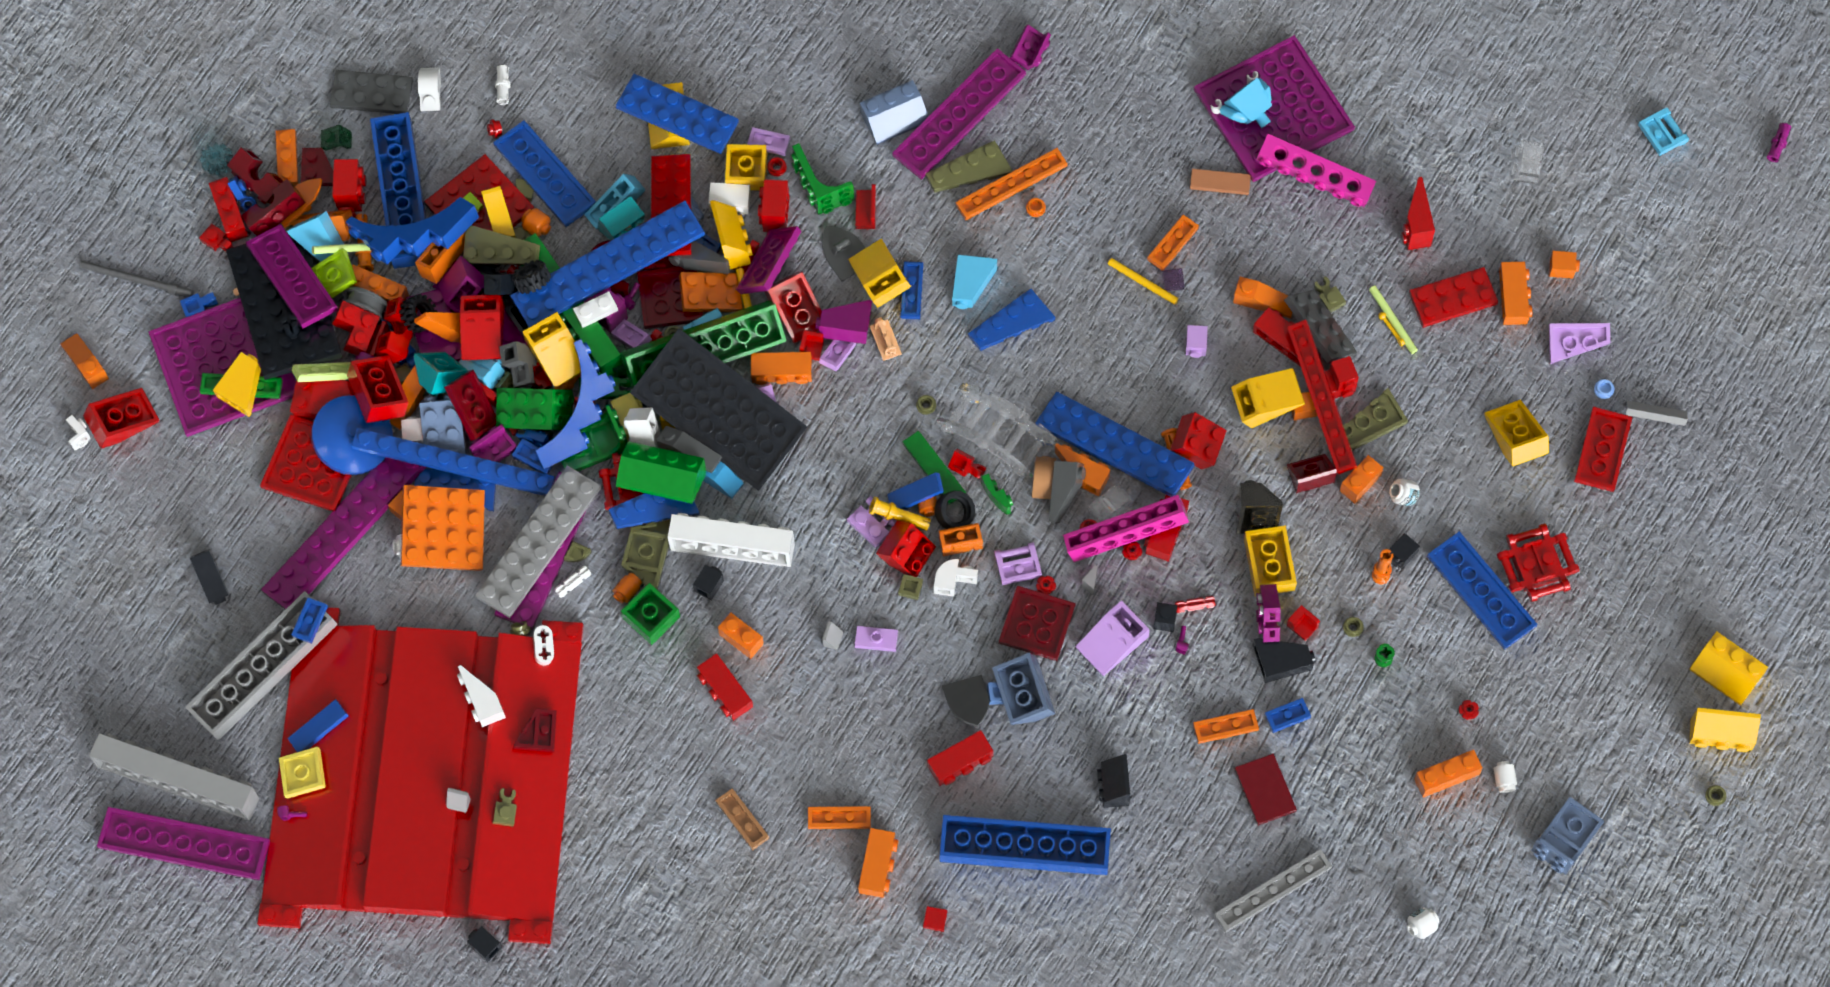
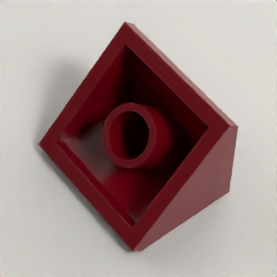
(1312, 473)

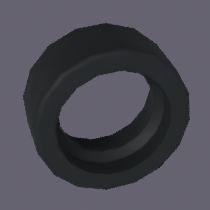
(964, 499)

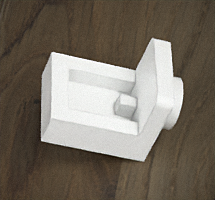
(81, 437)

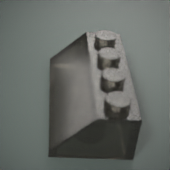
(1256, 508)

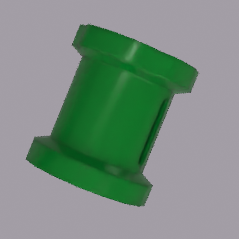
(1379, 659)

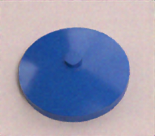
(334, 434)

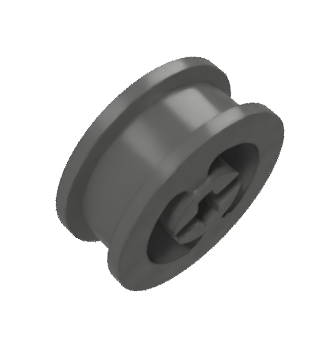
(366, 300)

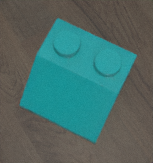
(621, 219)
(437, 371)

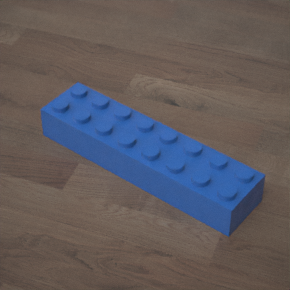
(398, 175)
(1025, 845)

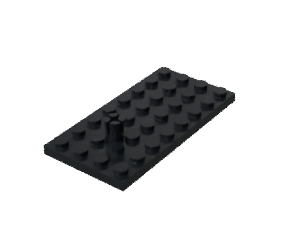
(273, 327)
(718, 409)

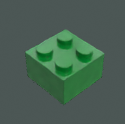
(650, 614)

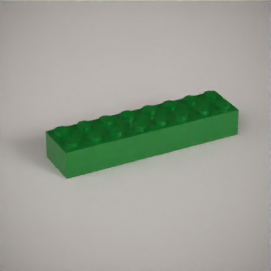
(724, 337)
(601, 346)

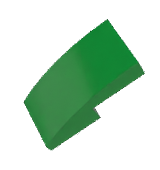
(999, 497)

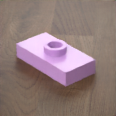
(775, 142)
(630, 334)
(836, 354)
(876, 638)

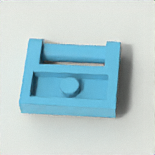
(1658, 133)

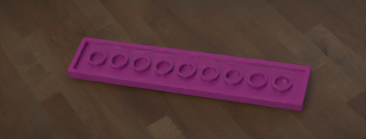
(340, 531)

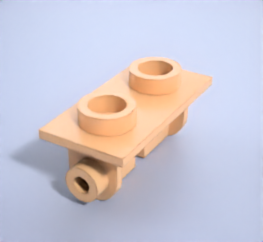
(885, 339)

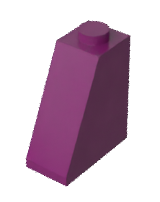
(846, 322)

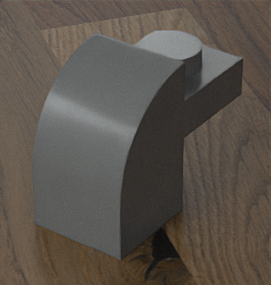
(521, 361)

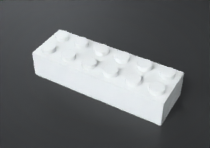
(731, 540)

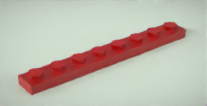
(1322, 397)

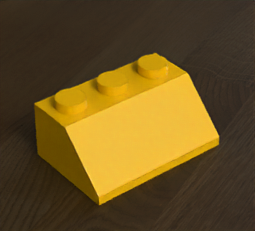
(662, 138)
(731, 234)
(1728, 668)
(1724, 729)

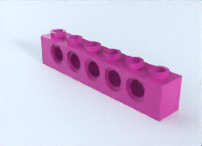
(1326, 168)
(1126, 528)

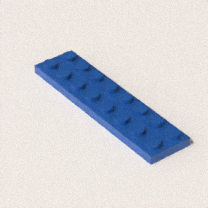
(1115, 444)

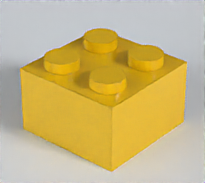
(746, 165)

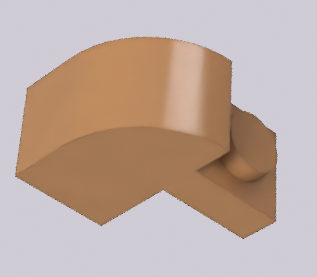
(1043, 477)

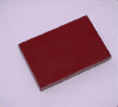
(471, 404)
(1265, 789)

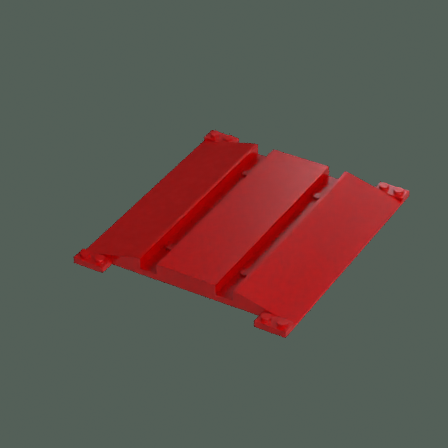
(382, 822)

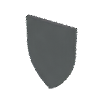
(838, 248)
(968, 699)

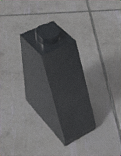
(499, 283)
(209, 577)
(1282, 659)

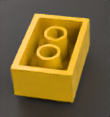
(1270, 559)

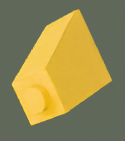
(497, 211)
(240, 384)

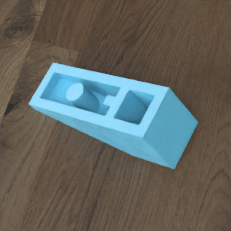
(622, 189)

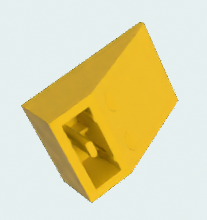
(879, 273)
(553, 349)
(1267, 396)

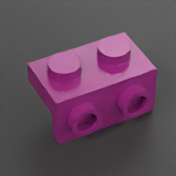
(1030, 47)
(494, 445)

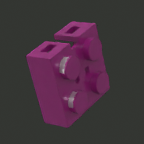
(1268, 603)

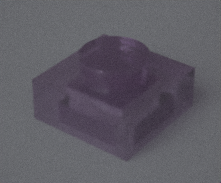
(1173, 279)

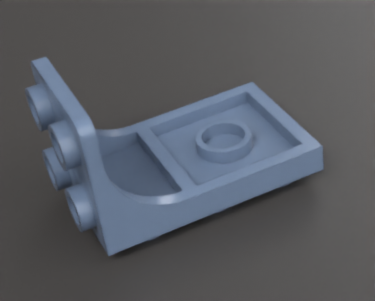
(441, 424)
(1567, 836)

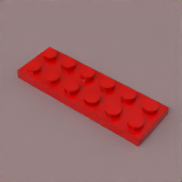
(670, 186)

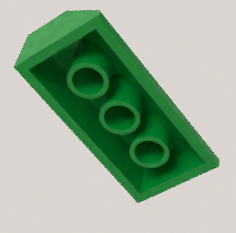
(660, 472)

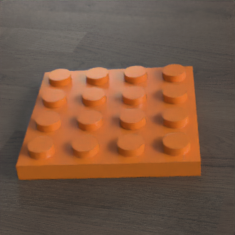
(442, 528)

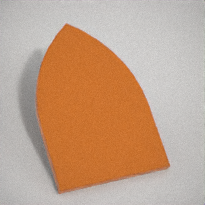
(309, 191)

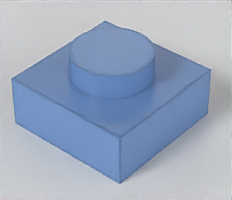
(994, 693)

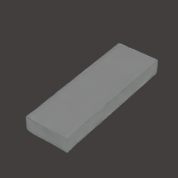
(1656, 413)

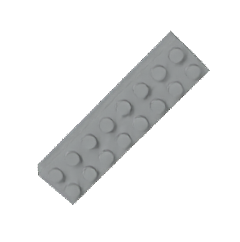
(255, 671)
(174, 776)

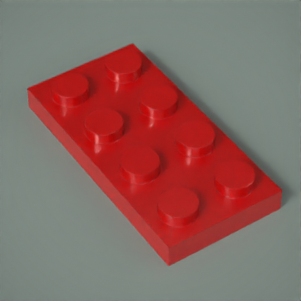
(1453, 297)
(1603, 449)

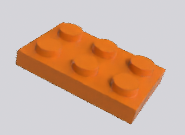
(709, 291)

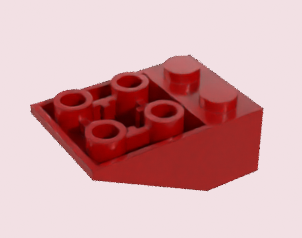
(481, 326)

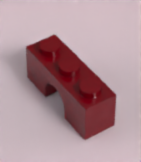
(245, 167)
(285, 202)

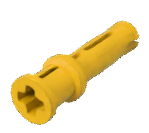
(890, 512)

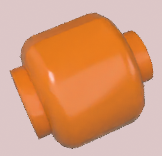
(536, 222)

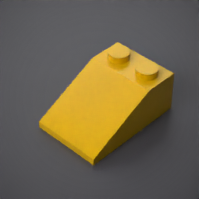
(1517, 432)

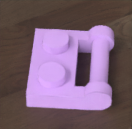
(1019, 569)

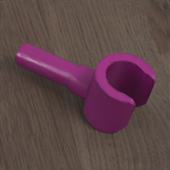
(630, 304)
(1182, 646)
(285, 814)

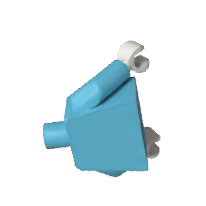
(1247, 103)

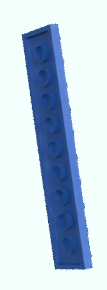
(610, 263)

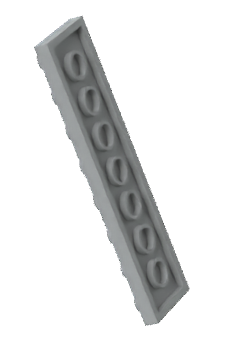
(538, 541)

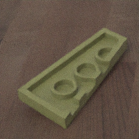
(977, 165)
(494, 248)
(1375, 420)

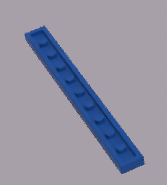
(452, 462)

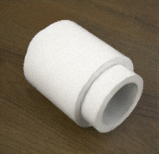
(1505, 777)

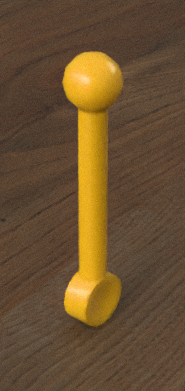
(1382, 316)

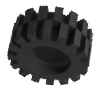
(531, 276)
(409, 312)

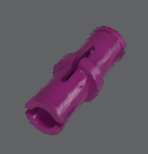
(1779, 142)

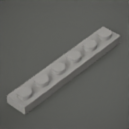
(1273, 890)

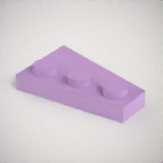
(1576, 338)

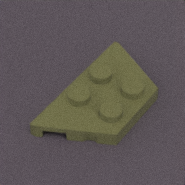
(647, 551)

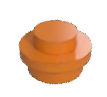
(1035, 207)

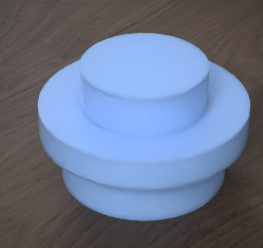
(1604, 389)

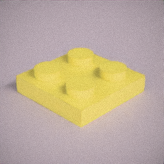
(302, 772)

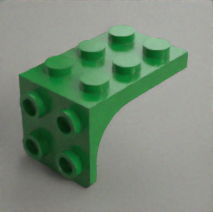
(821, 196)
(533, 408)
(604, 438)

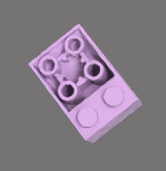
(1113, 638)

